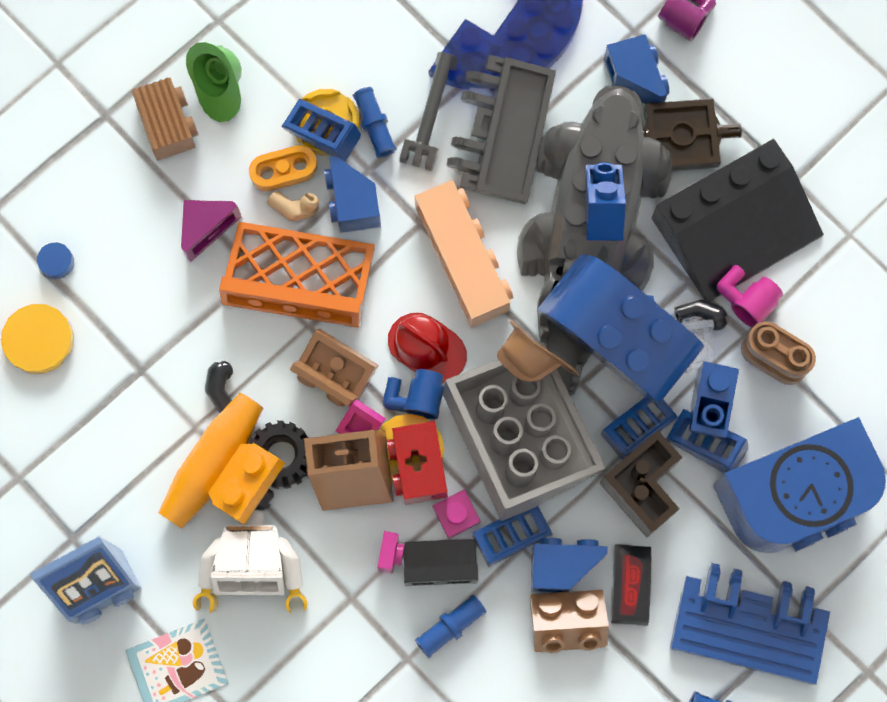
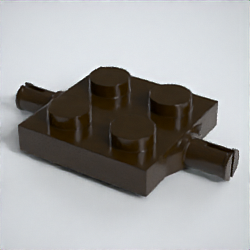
(688, 132)

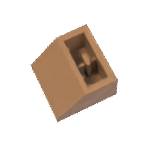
(349, 469)

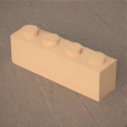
(462, 253)

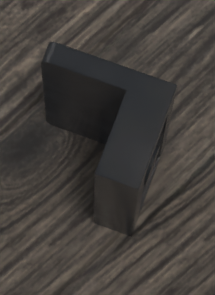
(440, 562)

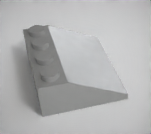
(521, 436)

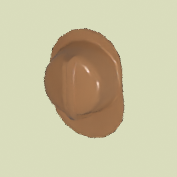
(527, 358)

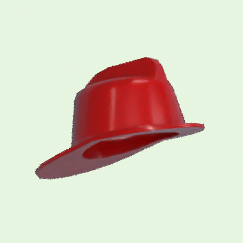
(427, 344)

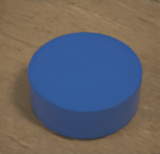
(55, 260)

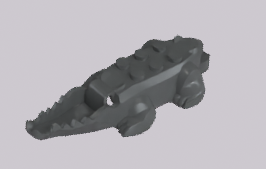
(555, 239)

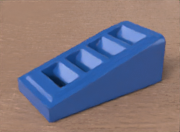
(340, 140)
(617, 442)
(702, 452)
(486, 549)

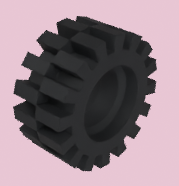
(295, 437)

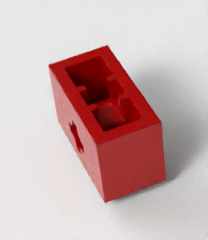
(423, 442)

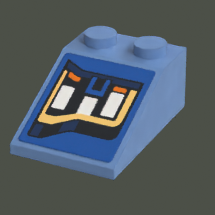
(88, 581)

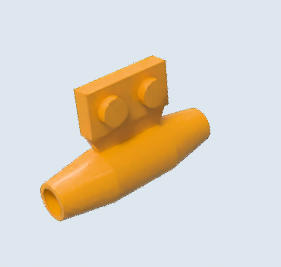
(223, 468)

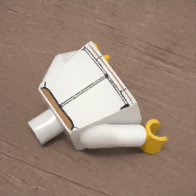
(249, 562)

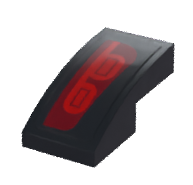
(631, 585)

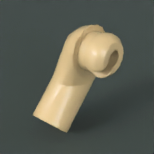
(294, 210)

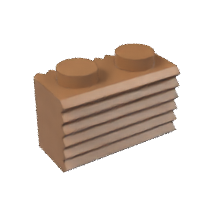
(164, 119)

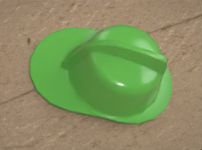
(215, 79)

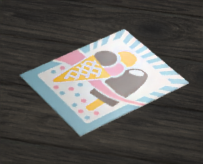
(177, 665)

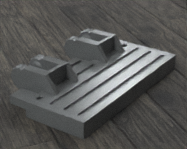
(510, 125)

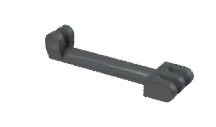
(444, 63)

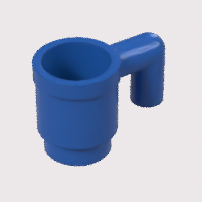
(423, 395)

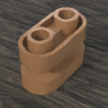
(778, 353)

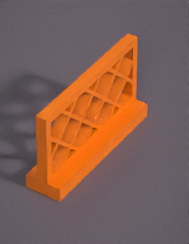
(289, 300)

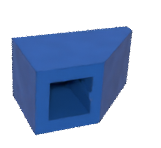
(634, 66)
(355, 197)
(605, 202)
(713, 399)
(561, 566)

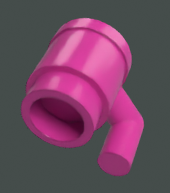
(755, 302)

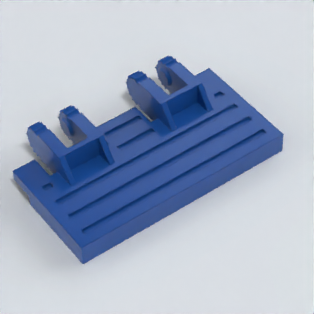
(748, 632)

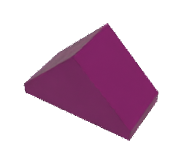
(205, 223)

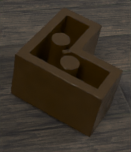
(635, 483)

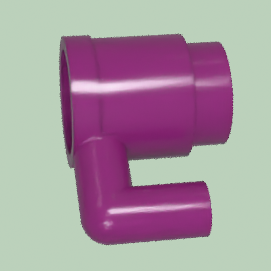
(686, 17)

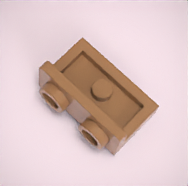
(334, 369)
(569, 621)

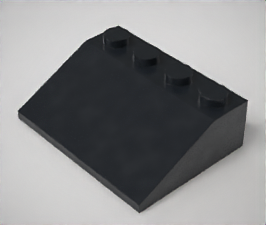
(738, 216)

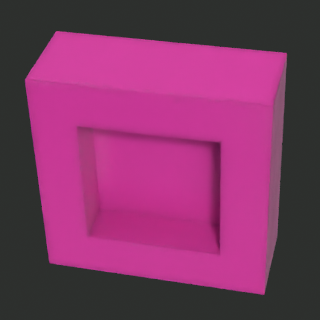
(360, 418)
(456, 514)
(390, 553)

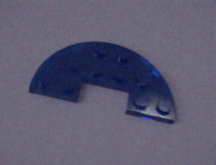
(531, 33)

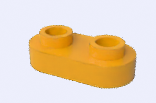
(282, 165)

